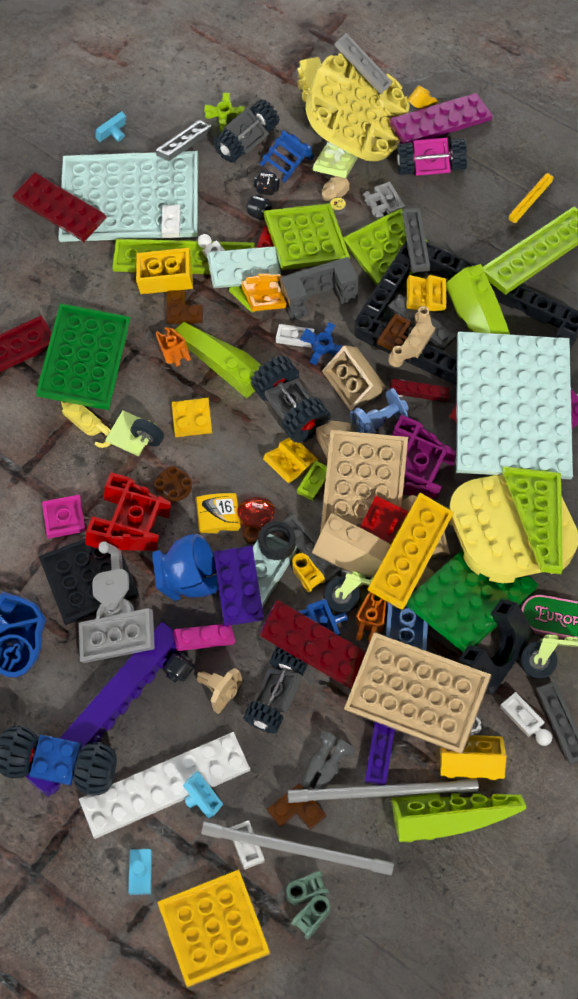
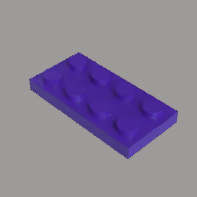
(238, 586)

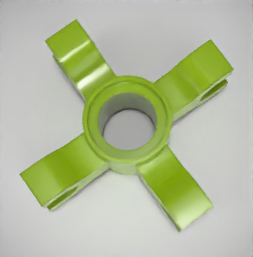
(223, 111)

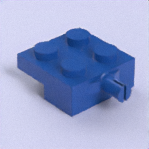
(322, 615)

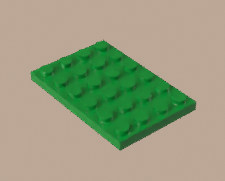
(83, 357)
(462, 602)

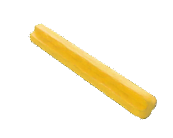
(530, 198)

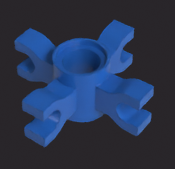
(324, 337)

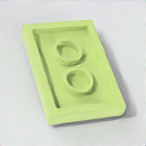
(334, 161)

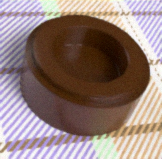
(251, 533)

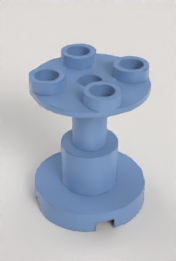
(374, 419)

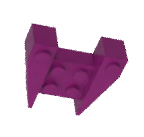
(422, 458)

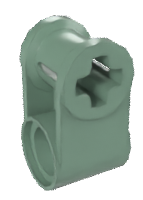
(308, 888)
(311, 917)

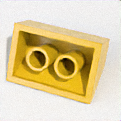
(164, 271)
(481, 758)

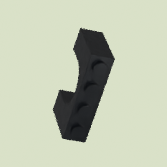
(514, 637)

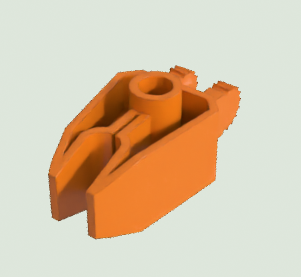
(172, 346)
(371, 616)

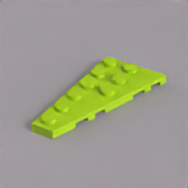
(540, 510)

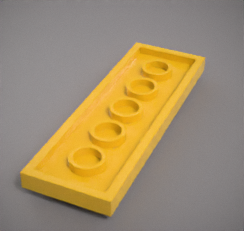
(410, 551)

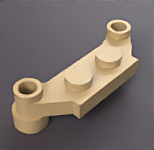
(416, 340)

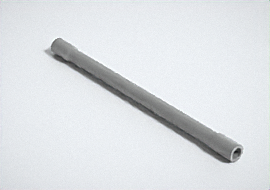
(306, 795)
(374, 865)

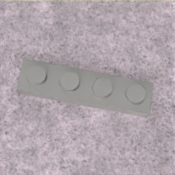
(363, 63)

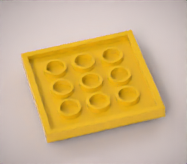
(213, 928)

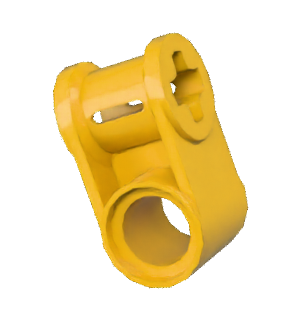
(421, 98)
(309, 575)

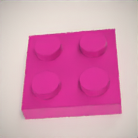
(63, 516)

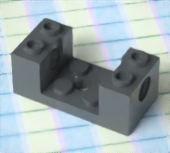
(303, 284)

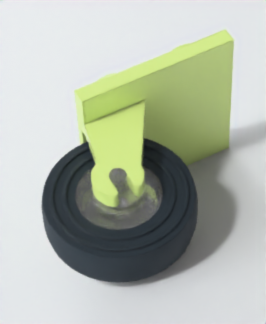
(134, 433)
(344, 592)
(540, 658)

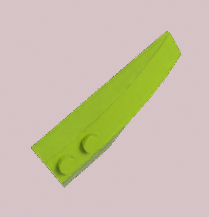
(476, 301)
(226, 360)
(436, 816)

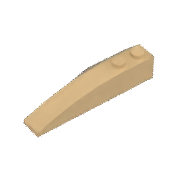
(354, 548)

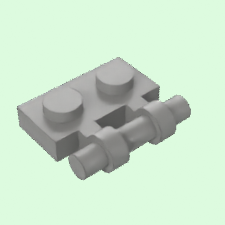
(387, 196)

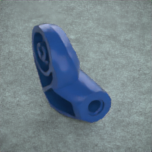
(20, 634)

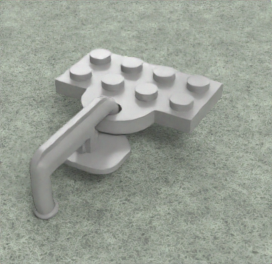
(117, 631)

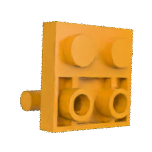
(263, 292)

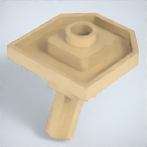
(222, 687)

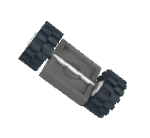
(246, 131)
(275, 691)

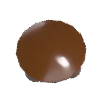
(173, 484)

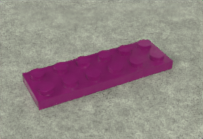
(441, 119)

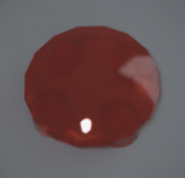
(255, 511)

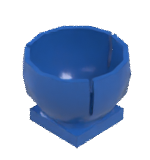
(184, 567)

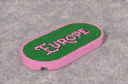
(552, 616)

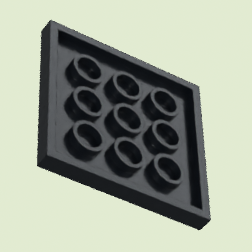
(71, 576)

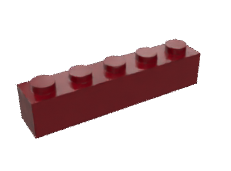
(420, 390)

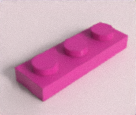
(203, 637)

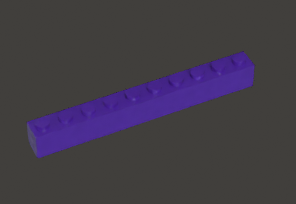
(116, 697)

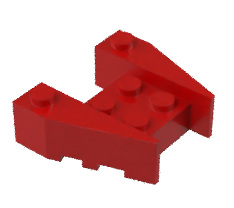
(132, 519)

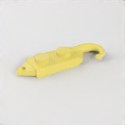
(85, 421)

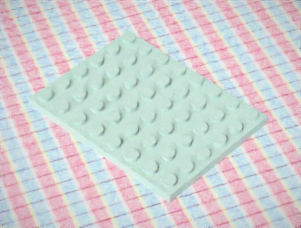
(133, 192)
(513, 404)

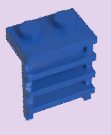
(292, 145)

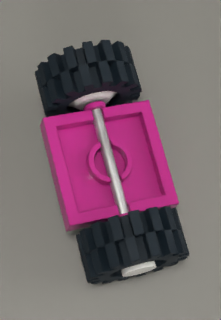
(431, 156)

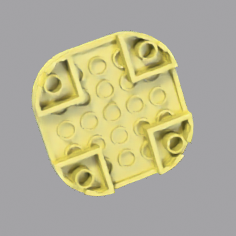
(352, 112)
(494, 533)

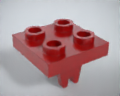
(384, 519)

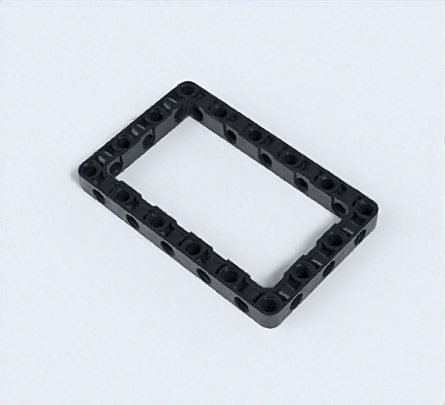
(448, 265)

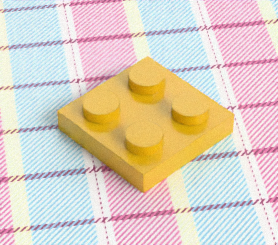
(191, 417)

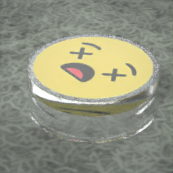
(338, 205)

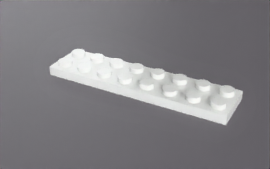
(162, 785)

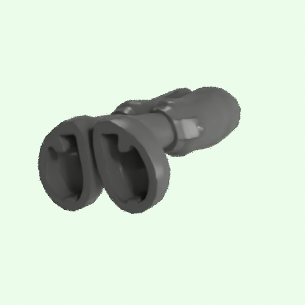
(326, 770)

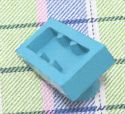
(112, 127)
(201, 795)
(140, 871)

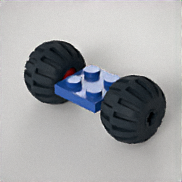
(57, 760)

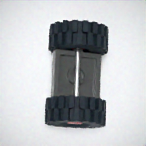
(279, 386)

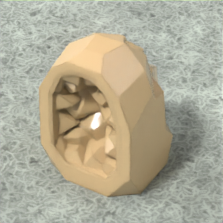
(335, 187)

